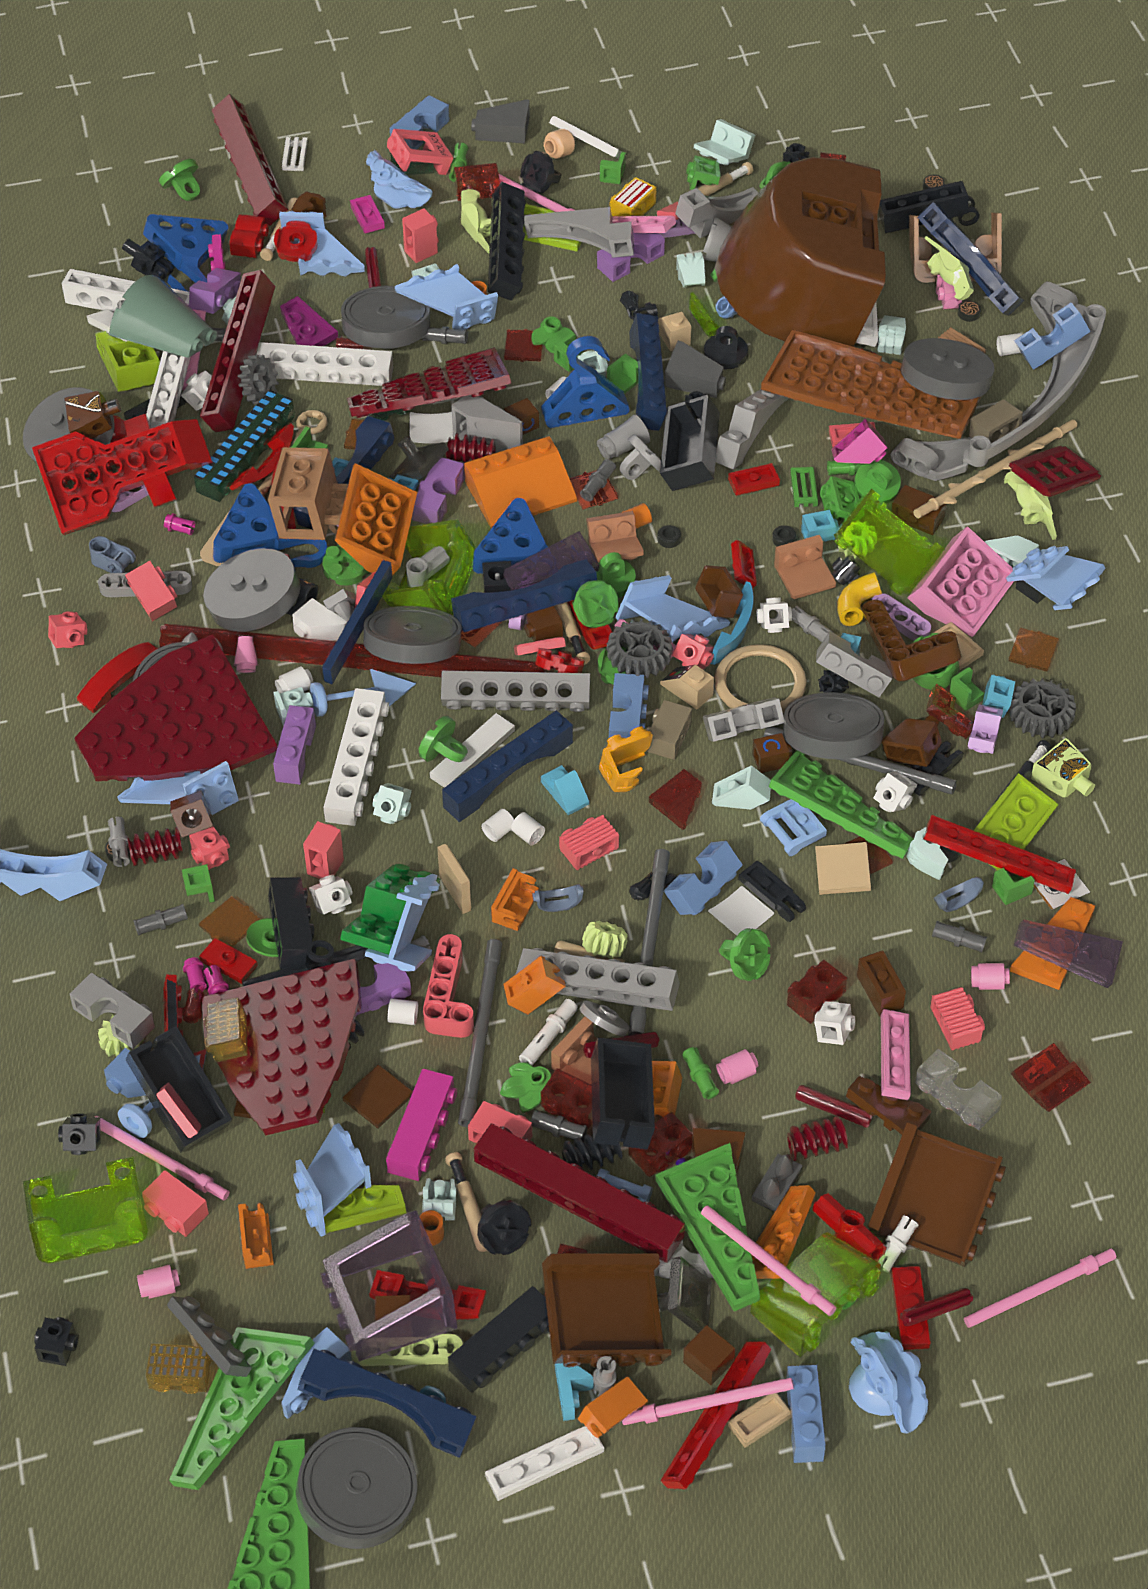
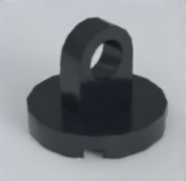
(539, 172)
(726, 348)
(503, 1227)

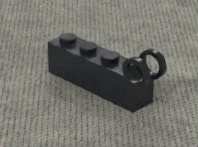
(951, 197)
(292, 927)
(500, 1341)

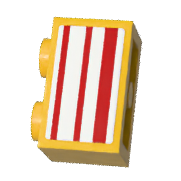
(633, 199)

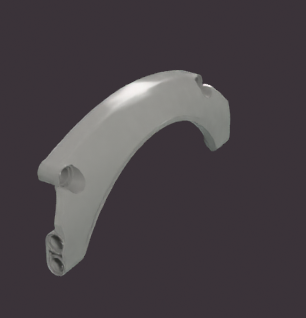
(950, 458)

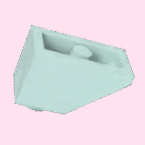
(1012, 548)
(742, 790)

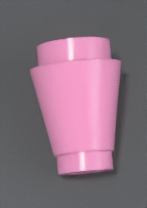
(245, 655)

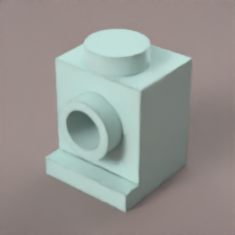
(293, 697)

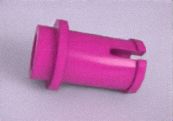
(178, 524)
(193, 969)
(215, 981)

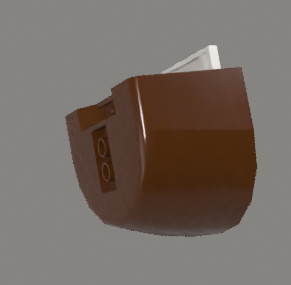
(808, 253)

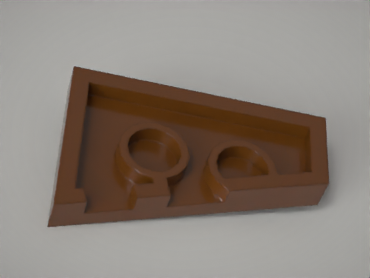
(891, 1110)

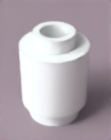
(294, 679)

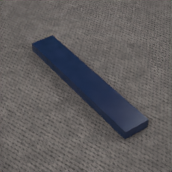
(356, 622)

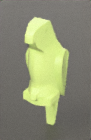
(475, 218)
(951, 271)
(1034, 504)

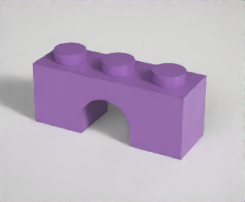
(646, 247)
(215, 292)
(430, 502)
(296, 734)
(388, 984)

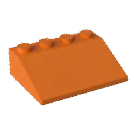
(524, 472)
(375, 519)

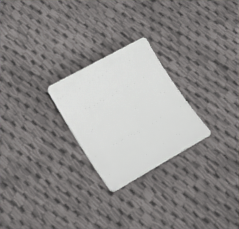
(431, 427)
(741, 911)

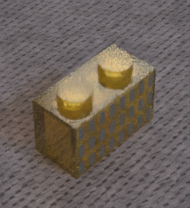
(226, 1030)
(178, 1368)

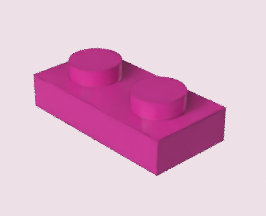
(367, 214)
(216, 251)

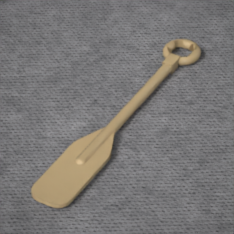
(207, 551)

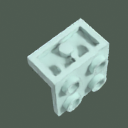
(727, 143)

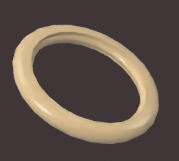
(759, 650)

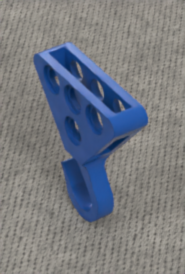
(184, 254)
(584, 383)
(253, 527)
(513, 541)

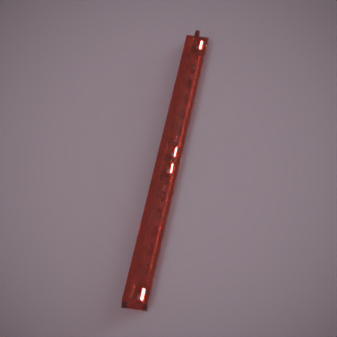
(316, 652)

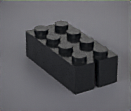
(690, 443)
(175, 1064)
(622, 1093)

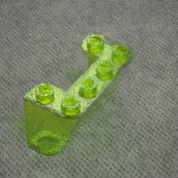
(86, 1219)
(833, 1268)

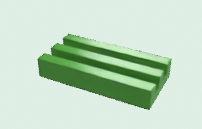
(805, 500)

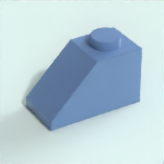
(121, 1078)

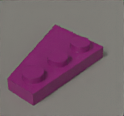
(306, 325)

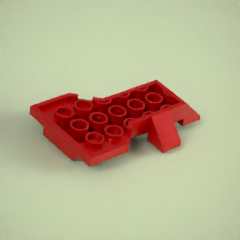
(143, 457)

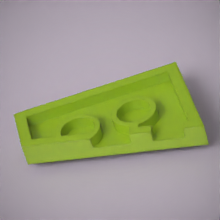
(365, 1207)

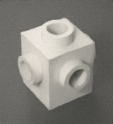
(197, 389)
(784, 615)
(894, 792)
(323, 897)
(834, 1022)

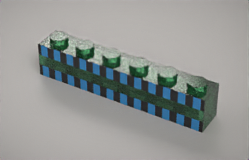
(244, 445)

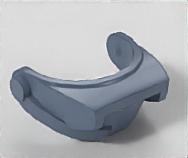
(968, 891)
(574, 895)

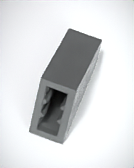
(503, 122)
(693, 371)

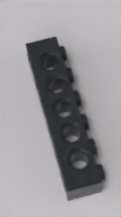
(506, 241)

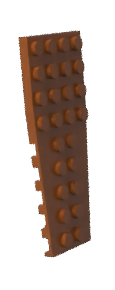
(860, 385)

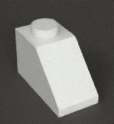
(317, 622)

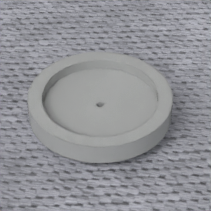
(605, 1018)

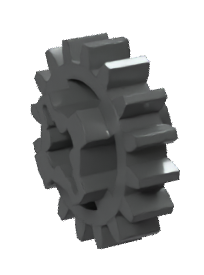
(257, 377)

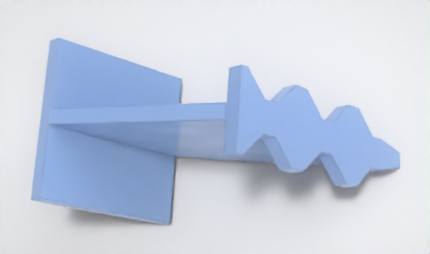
(330, 253)
(452, 295)
(1057, 575)
(649, 600)
(215, 784)
(403, 953)
(330, 1177)

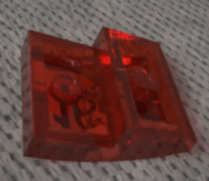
(1050, 1078)

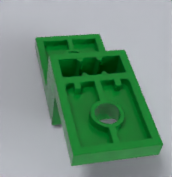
(382, 909)

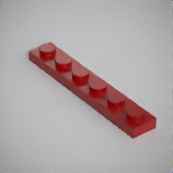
(999, 854)
(713, 1419)

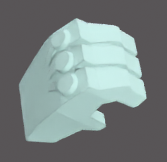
(691, 269)
(891, 335)
(926, 856)
(440, 1197)

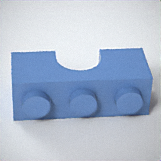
(426, 115)
(1068, 329)
(628, 694)
(718, 867)
(806, 1414)

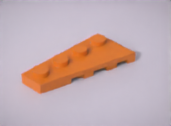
(1073, 916)
(784, 1228)

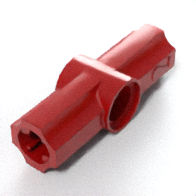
(849, 1226)

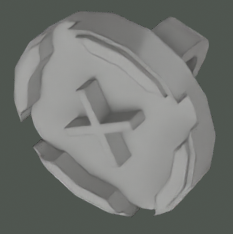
(641, 457)

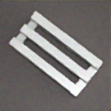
(295, 143)

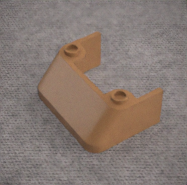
(921, 249)

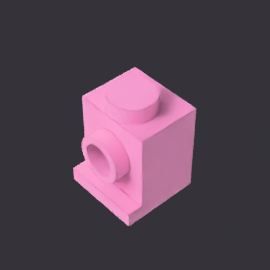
(946, 293)

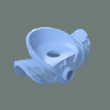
(394, 185)
(888, 1380)

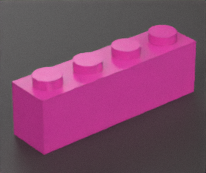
(421, 1124)

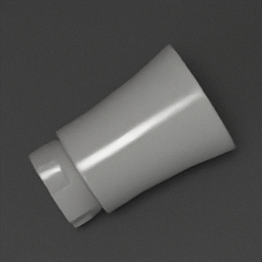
(616, 441)

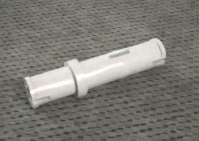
(555, 1024)

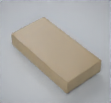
(759, 1419)

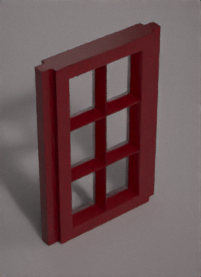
(1036, 461)

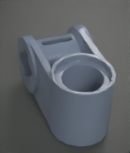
(110, 555)

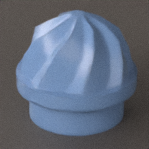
(724, 308)

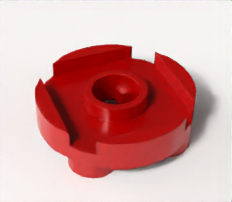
(294, 252)
(561, 661)

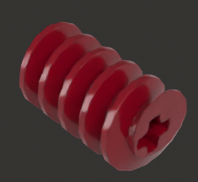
(469, 450)
(155, 846)
(816, 1137)

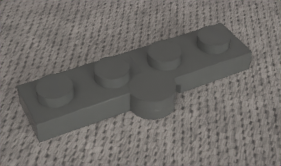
(210, 1337)

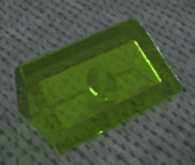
(702, 315)

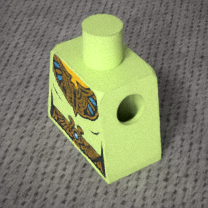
(1063, 770)

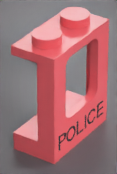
(403, 154)

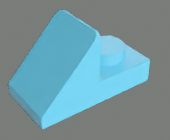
(565, 789)
(570, 1382)

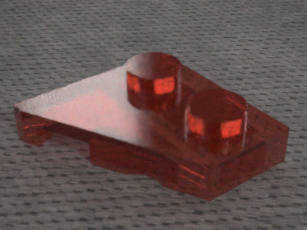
(677, 797)

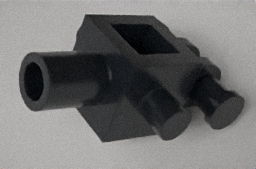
(148, 259)

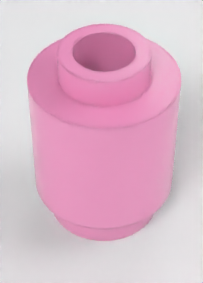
(989, 976)
(737, 1067)
(158, 1282)

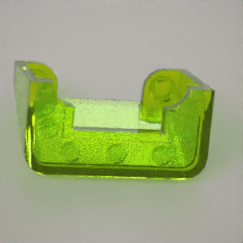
(887, 543)
(449, 580)

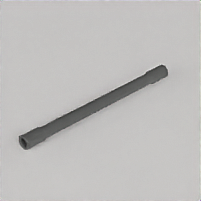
(933, 781)
(659, 871)
(469, 1102)

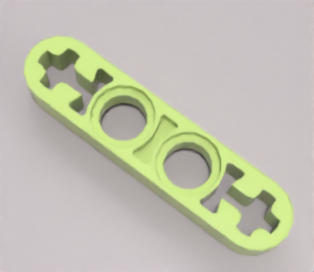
(409, 1357)

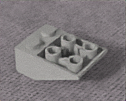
(483, 419)

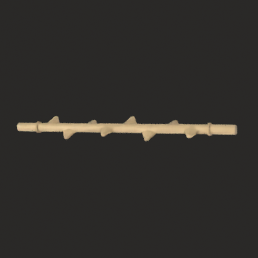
(1014, 454)

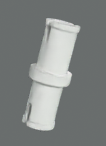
(897, 1242)

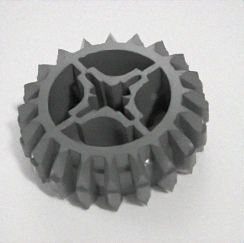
(639, 655)
(1048, 710)

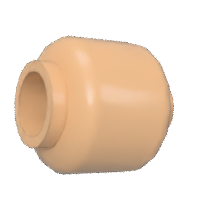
(559, 143)

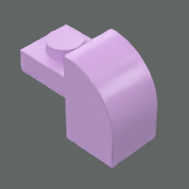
(985, 729)

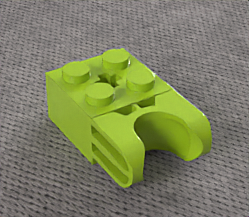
(127, 362)

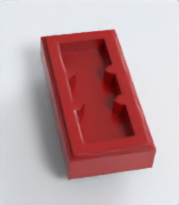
(743, 563)
(229, 960)

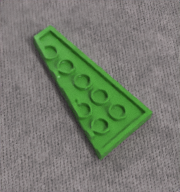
(835, 801)
(713, 1182)
(237, 1401)
(277, 1536)

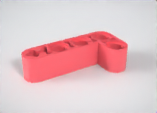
(443, 1005)

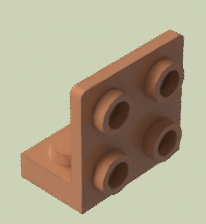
(614, 534)
(803, 567)
(569, 1052)

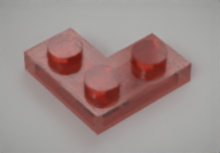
(942, 705)

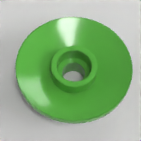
(261, 937)

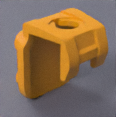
(622, 751)

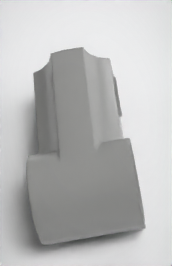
(423, 568)

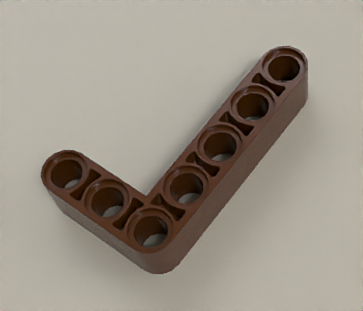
(911, 659)

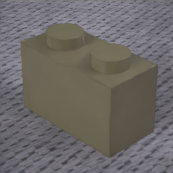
(996, 421)
(669, 729)

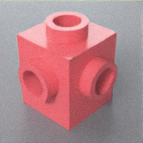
(67, 630)
(694, 650)
(209, 847)

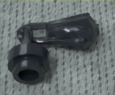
(630, 302)
(642, 889)

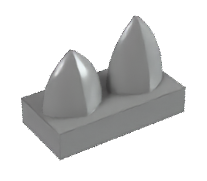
(341, 603)

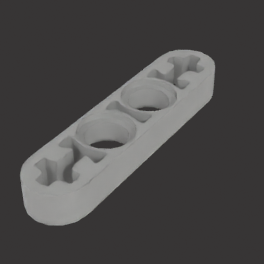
(125, 591)

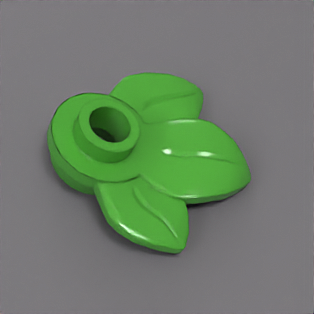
(550, 333)
(524, 1087)

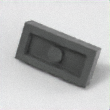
(776, 1182)

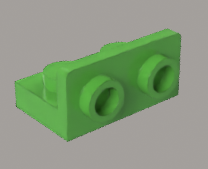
(704, 170)
(839, 496)

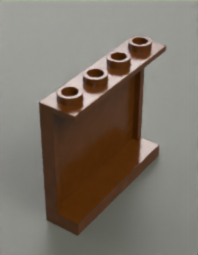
(941, 1190)
(603, 1309)

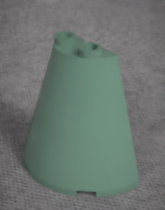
(160, 319)

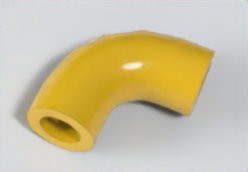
(854, 595)

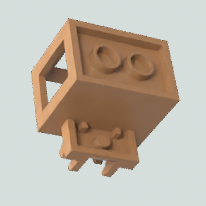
(306, 480)

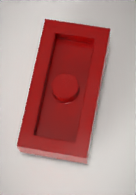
(753, 479)

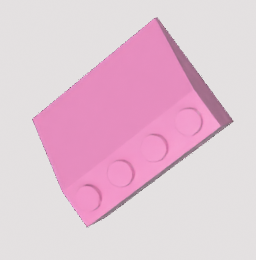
(963, 583)

